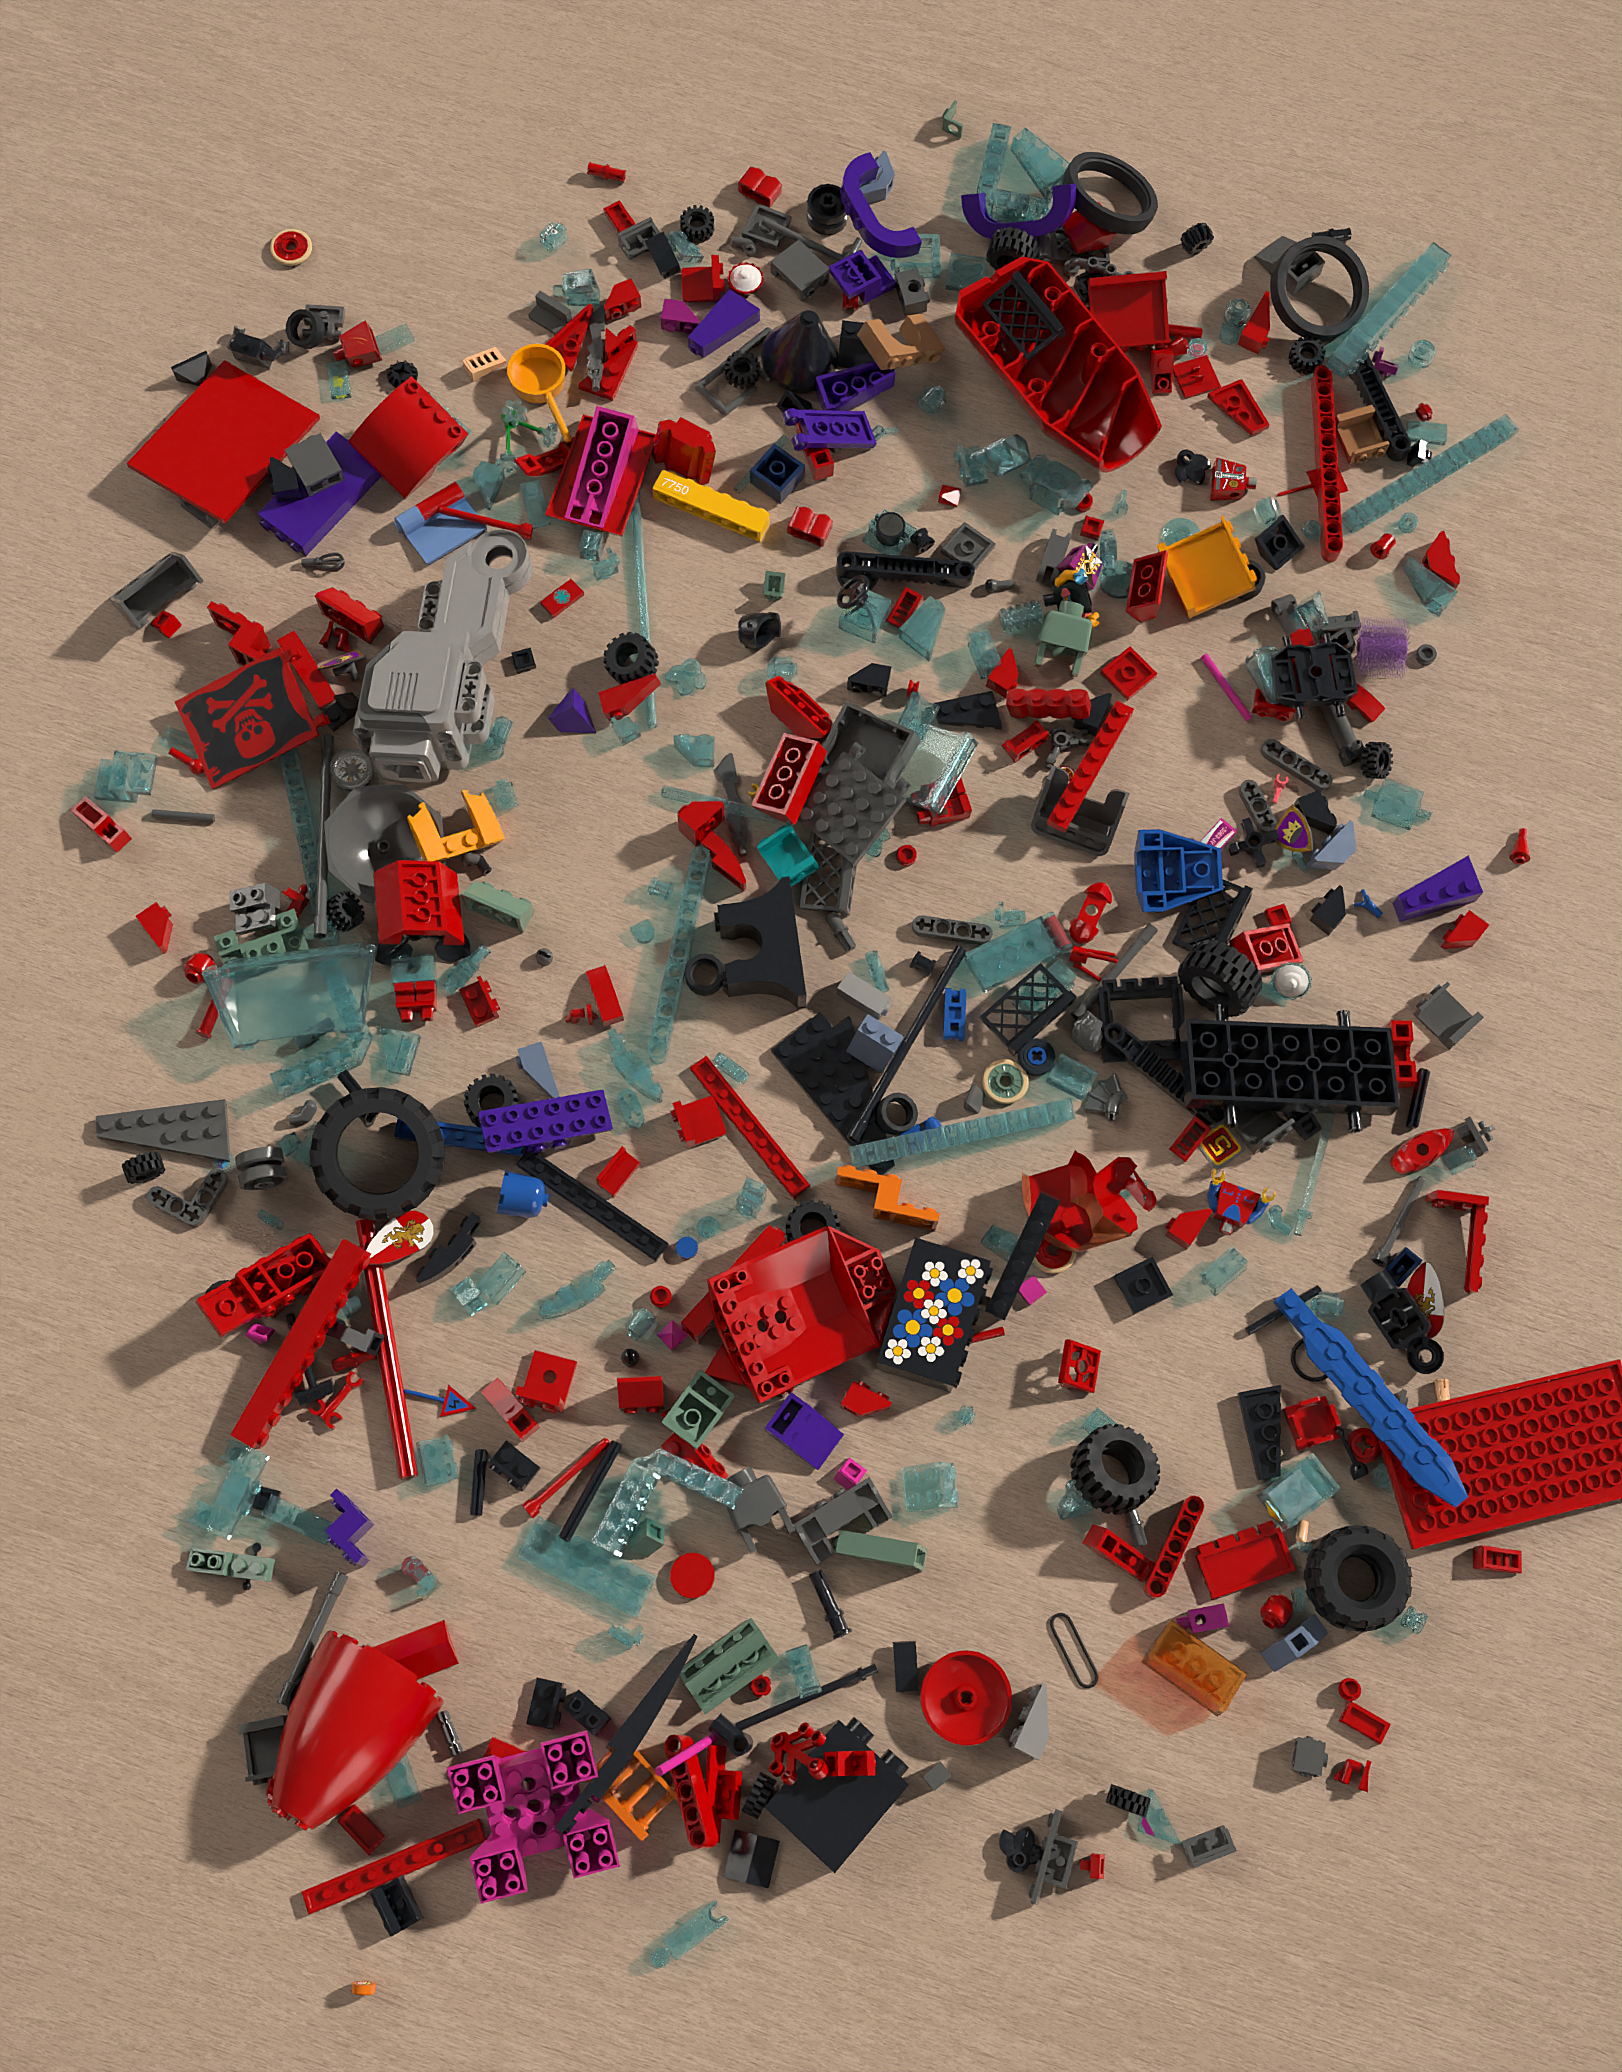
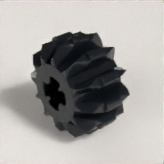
(1197, 238)

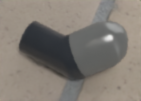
(476, 859)

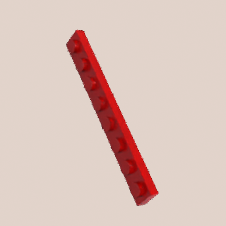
(1090, 766)

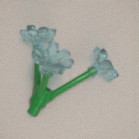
(513, 416)

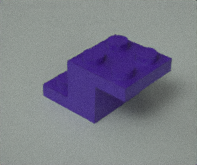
(862, 276)
(348, 1528)

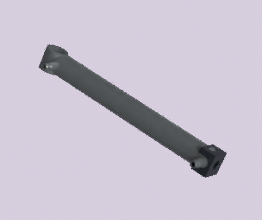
(1343, 734)

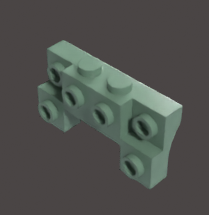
(287, 939)

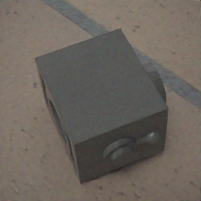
(1309, 1757)

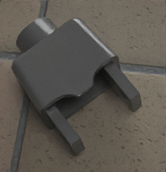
(756, 1504)

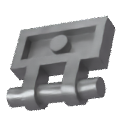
(332, 317)

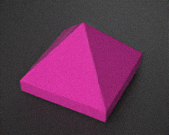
(259, 1333)
(672, 1335)

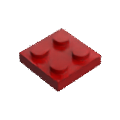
(1128, 673)

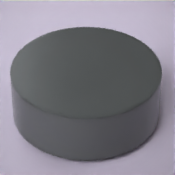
(1425, 654)

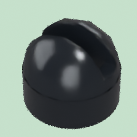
(625, 1359)

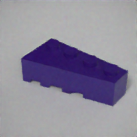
(1442, 891)

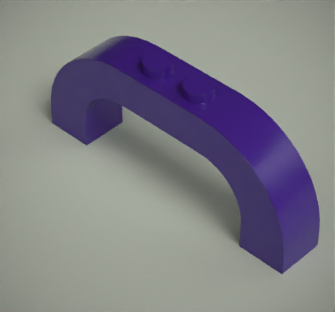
(1062, 208)
(880, 239)

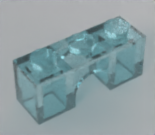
(1062, 974)

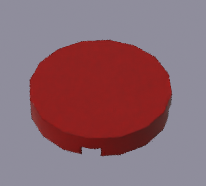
(692, 1575)

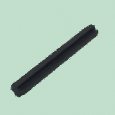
(590, 1491)

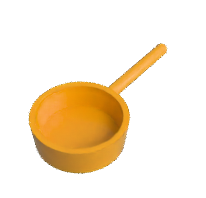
(539, 377)

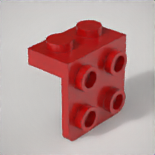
(703, 283)
(698, 1121)

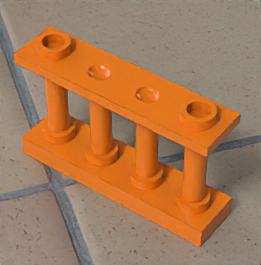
(624, 1808)

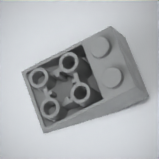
(1033, 1730)

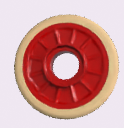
(295, 256)
(1050, 1263)

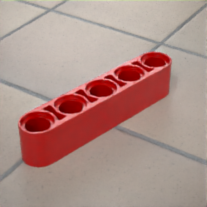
(1181, 1539)
(693, 1802)

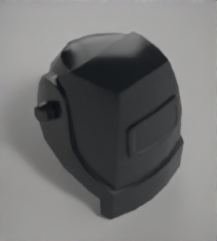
(758, 629)

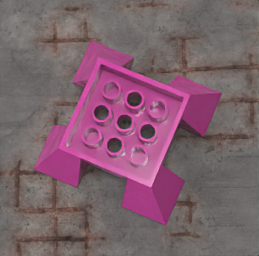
(499, 1783)

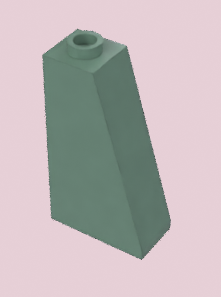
(881, 1550)

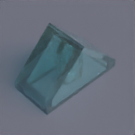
(1313, 612)

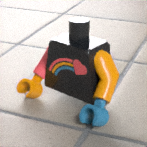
(1072, 587)

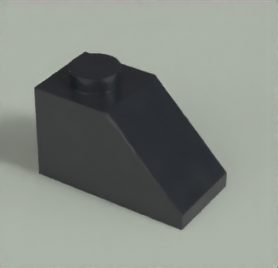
(1098, 708)

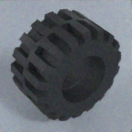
(1010, 245)
(624, 647)
(487, 1086)
(807, 1211)

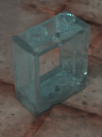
(928, 270)

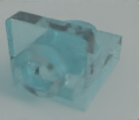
(504, 795)
(1010, 918)
(469, 1296)
(622, 1635)

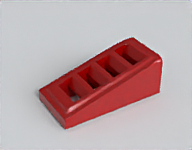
(907, 592)
(1200, 1124)
(1483, 1559)

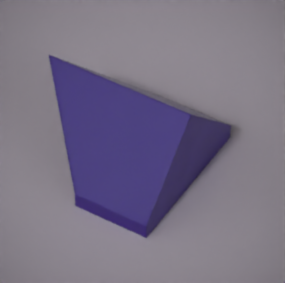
(572, 715)

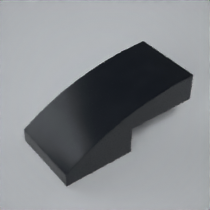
(1305, 1123)
(905, 1666)

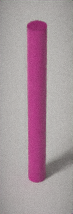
(1226, 687)
(686, 1754)

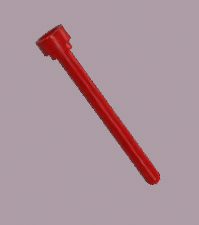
(524, 530)
(534, 1505)

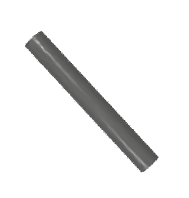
(183, 815)

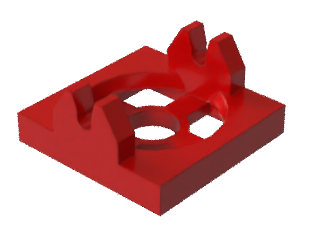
(1090, 1367)

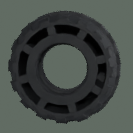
(1390, 1573)

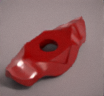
(1408, 1160)

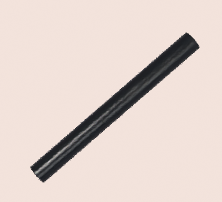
(1277, 1313)

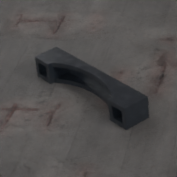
(1023, 1255)

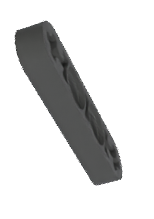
(1298, 762)
(952, 926)

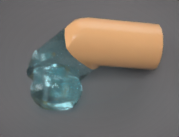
(1301, 1537)

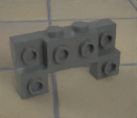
(838, 1513)

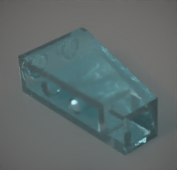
(1039, 161)

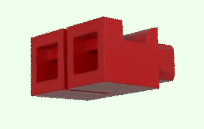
(406, 1000)

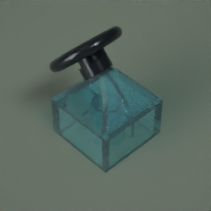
(864, 611)

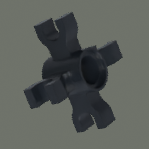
(1268, 838)

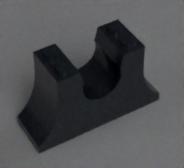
(771, 924)

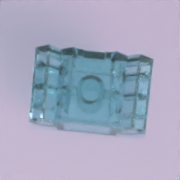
(1054, 484)

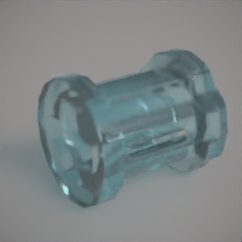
(654, 887)

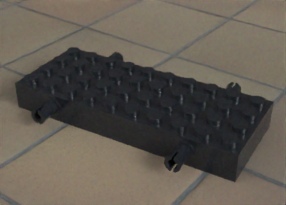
(1288, 1067)

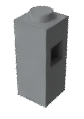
(864, 996)

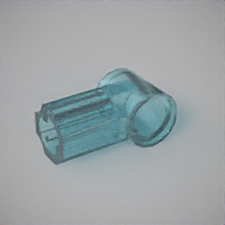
(498, 736)

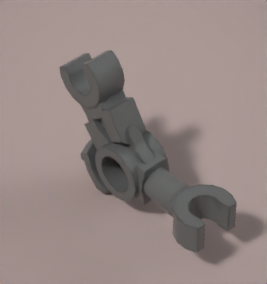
(1064, 740)

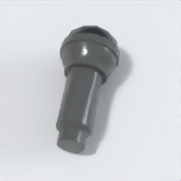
(992, 585)

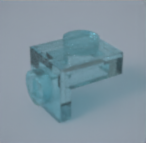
(608, 567)
(1460, 1159)

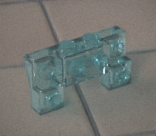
(236, 1492)

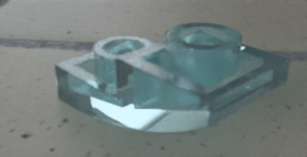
(803, 1671)

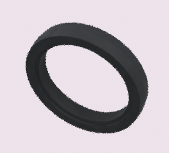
(1127, 176)
(1355, 269)

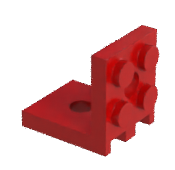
(542, 1394)

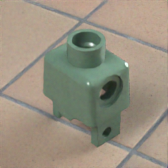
(1064, 634)

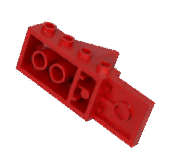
(265, 1286)

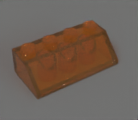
(1194, 1668)

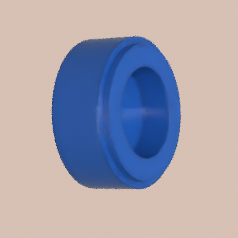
(686, 1247)

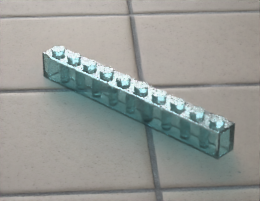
(1388, 310)

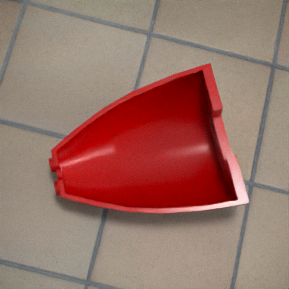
(346, 1729)

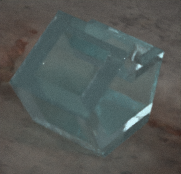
(289, 1143)

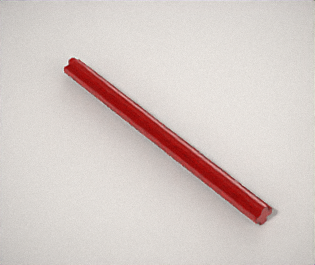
(388, 1358)

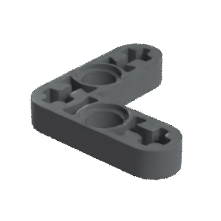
(195, 1205)

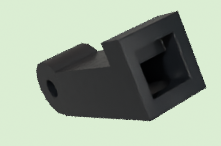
(366, 1342)

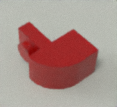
(850, 1763)

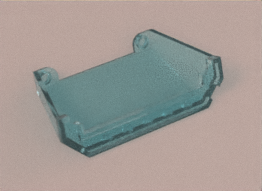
(293, 993)

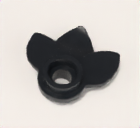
(1193, 468)
(1020, 1845)

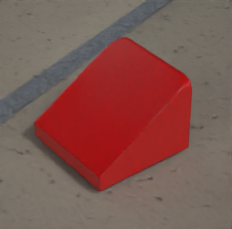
(166, 624)

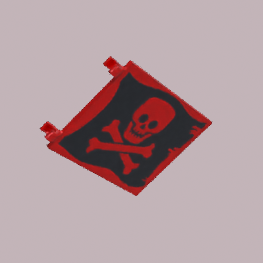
(248, 717)

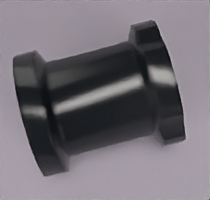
(922, 963)

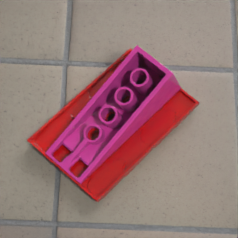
(602, 472)

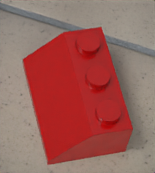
(1146, 586)
(349, 614)

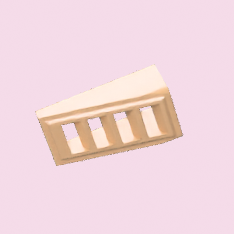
(480, 371)

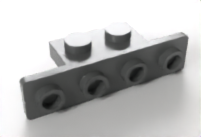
(1056, 1860)

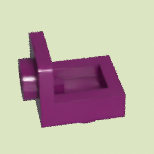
(1386, 368)

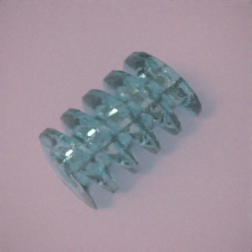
(1021, 614)

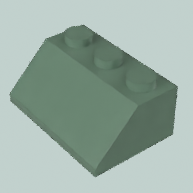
(498, 905)

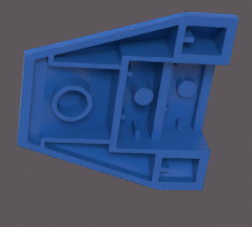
(1174, 870)

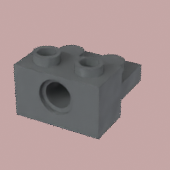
(254, 907)

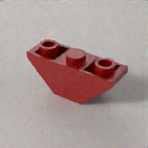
(1441, 562)

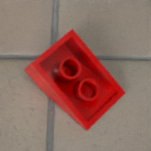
(1268, 947)

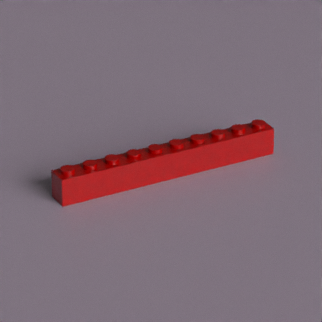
(301, 1344)

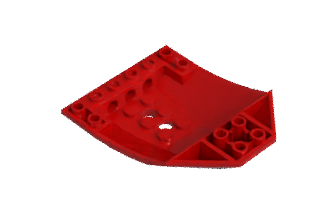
(832, 1302)

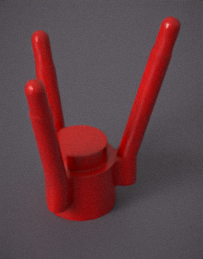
(1080, 955)

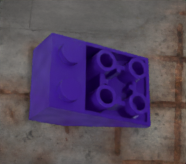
(803, 1431)

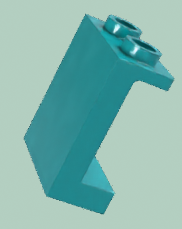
(787, 855)

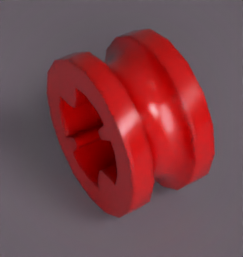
(912, 687)

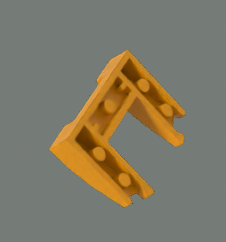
(485, 831)

